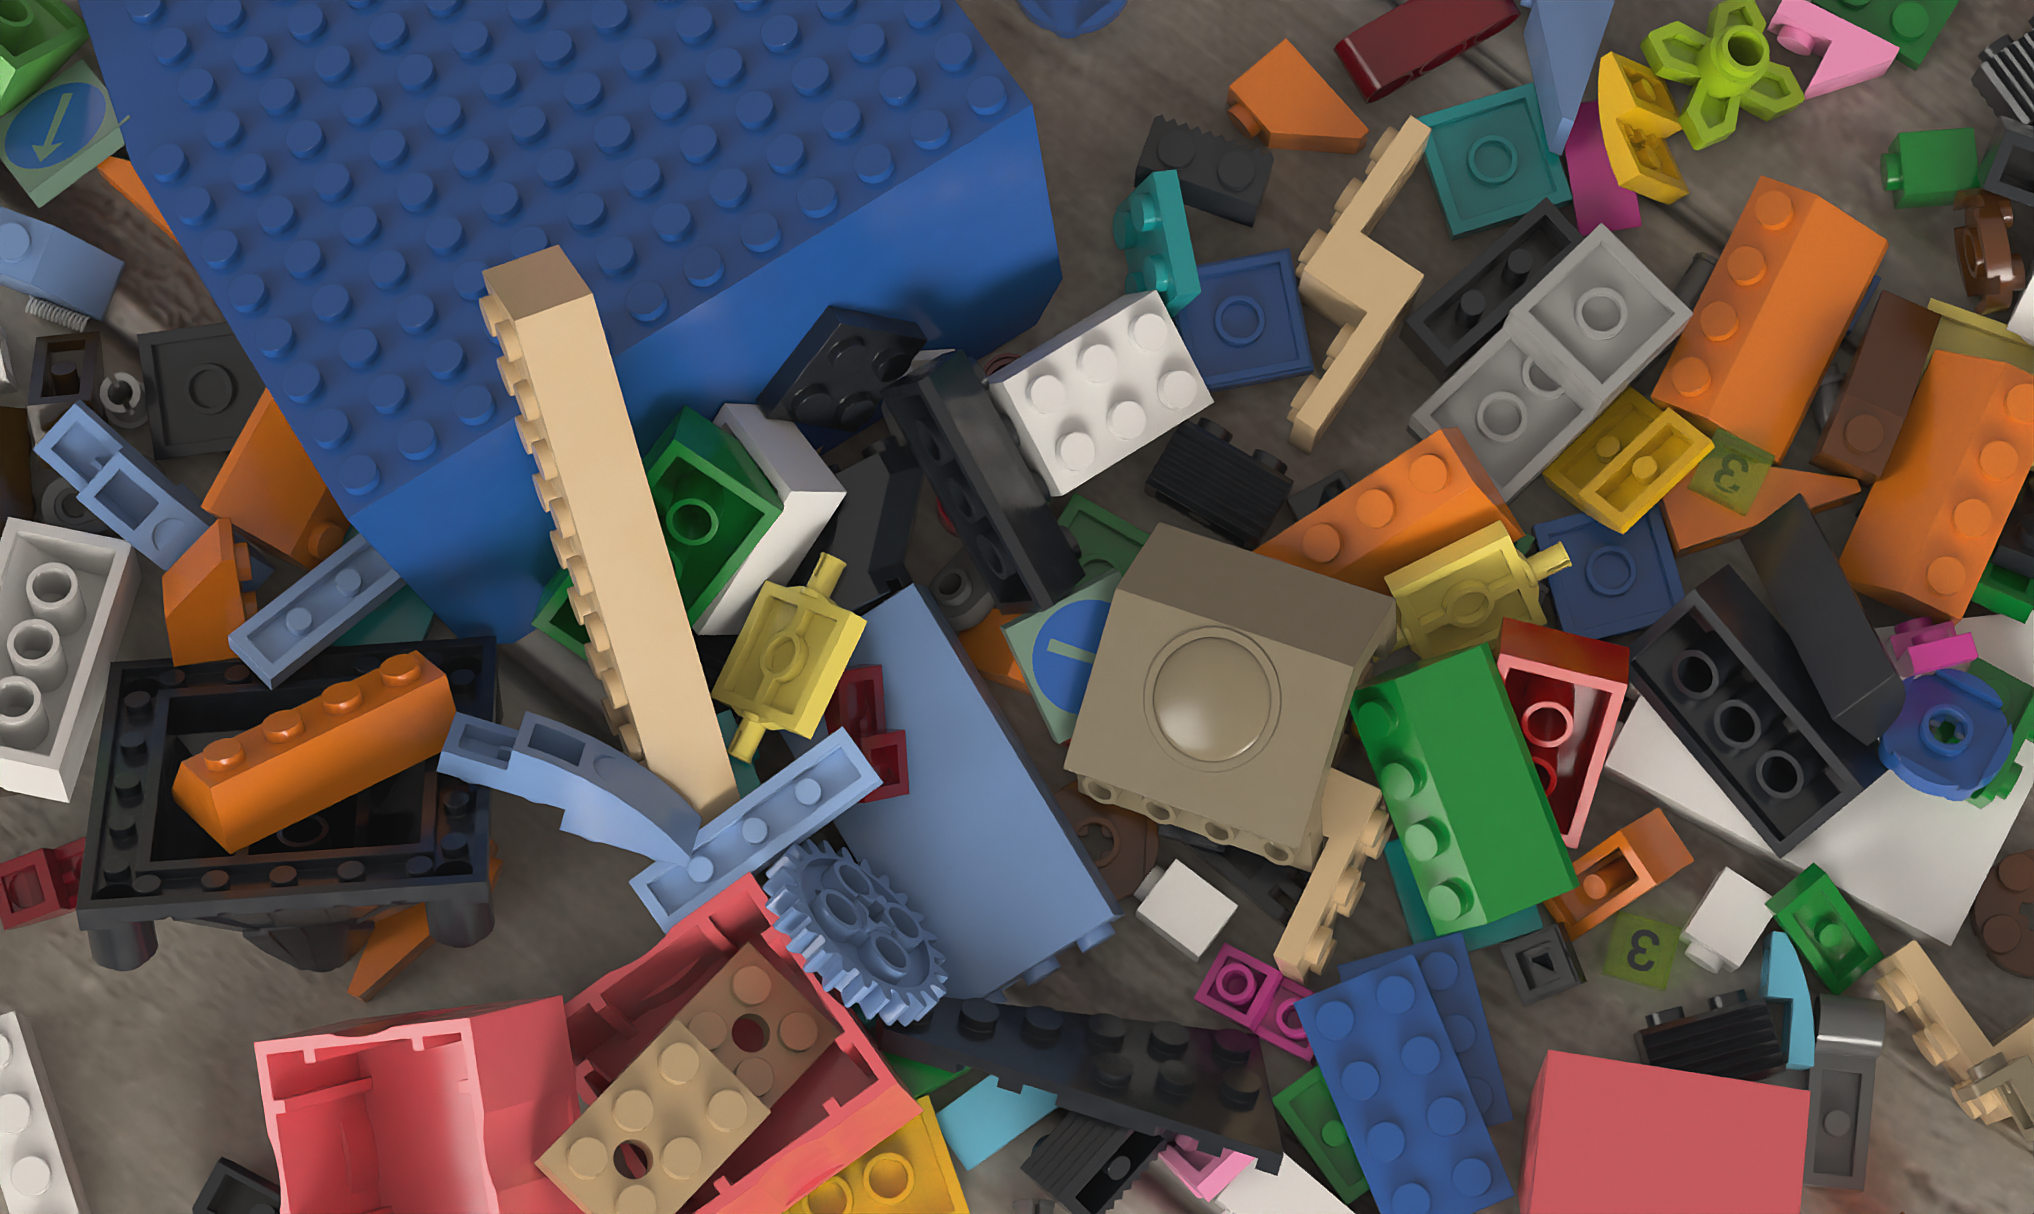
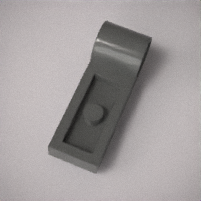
(1841, 1086)

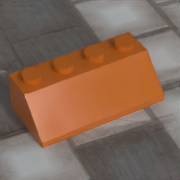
(1770, 318)
(1945, 488)
(277, 492)
(1397, 515)
(317, 752)

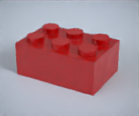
(1567, 707)

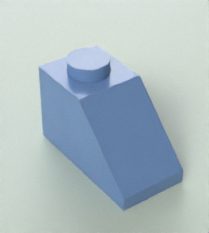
(56, 265)

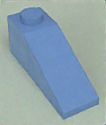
(1561, 50)

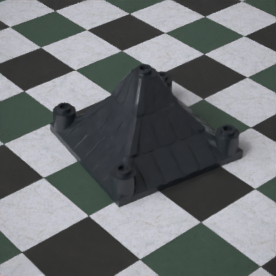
(306, 888)

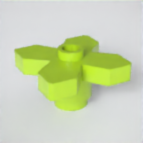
(1725, 71)

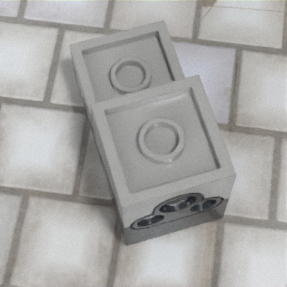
(1557, 362)

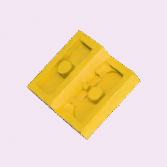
(1634, 122)
(1627, 461)

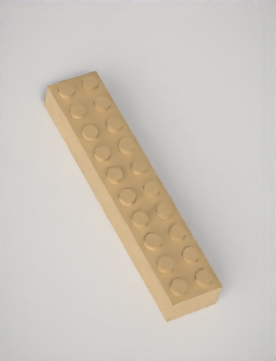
(606, 525)

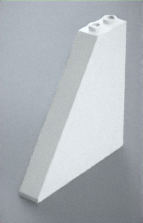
(1891, 848)

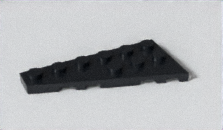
(1109, 1069)

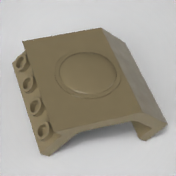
(1225, 692)

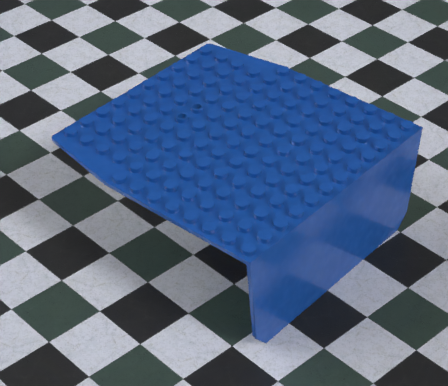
(685, 155)

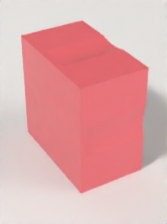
(422, 1110)
(815, 1128)
(1658, 1141)

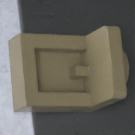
(2014, 1083)

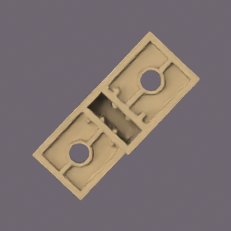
(1356, 282)
(1351, 830)
(1946, 1028)
(691, 1093)

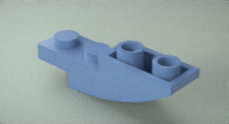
(132, 492)
(599, 787)

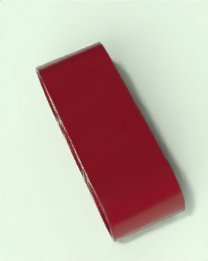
(1418, 40)

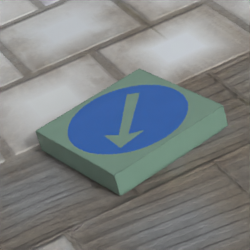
(60, 133)
(1059, 650)

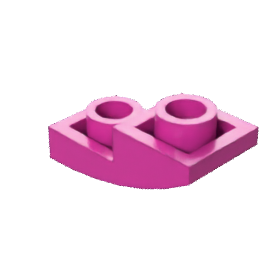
(1592, 180)
(1927, 647)
(1257, 1000)

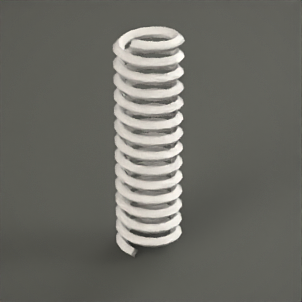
(55, 316)

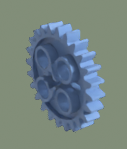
(855, 932)

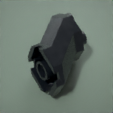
(871, 526)

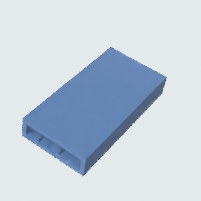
(980, 829)

